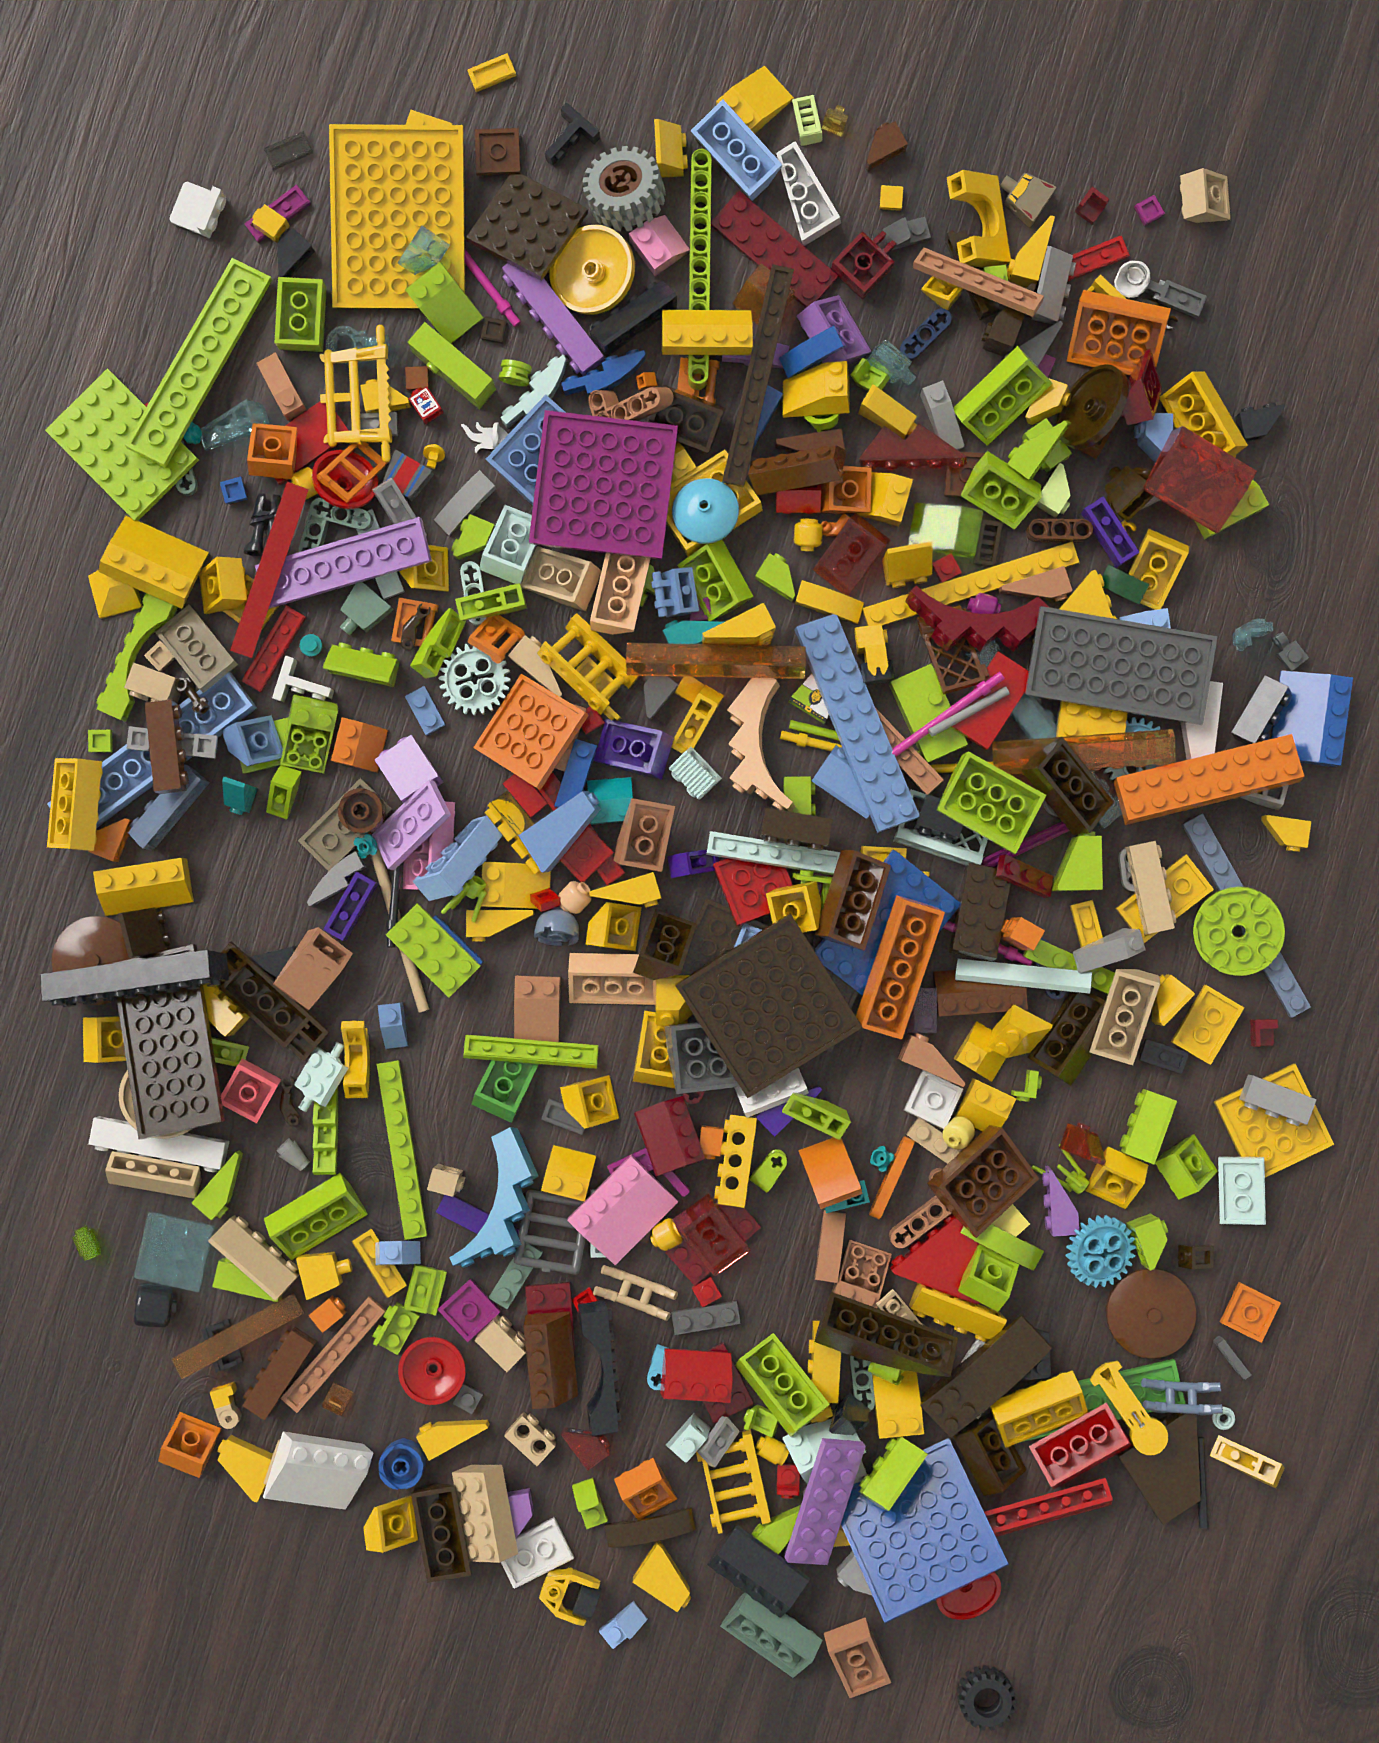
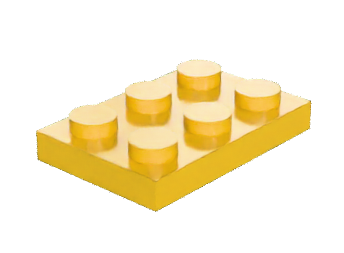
(1088, 720)
(1207, 1024)

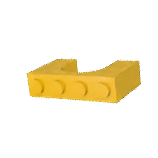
(984, 195)

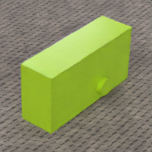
(451, 365)
(920, 702)

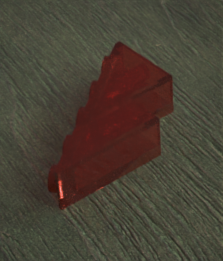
(918, 450)

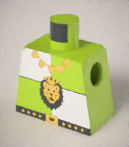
(810, 700)

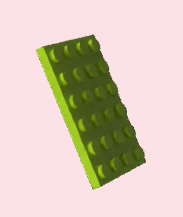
(95, 436)

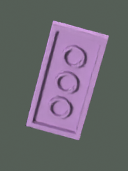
(411, 824)

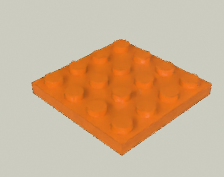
(531, 731)

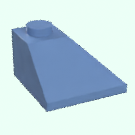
(253, 740)

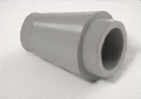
(293, 1154)

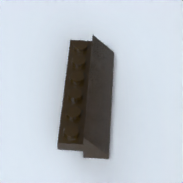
(269, 1006)

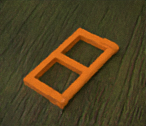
(328, 482)

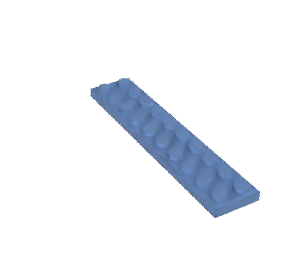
(857, 723)

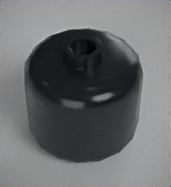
(154, 1305)

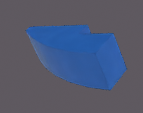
(812, 351)

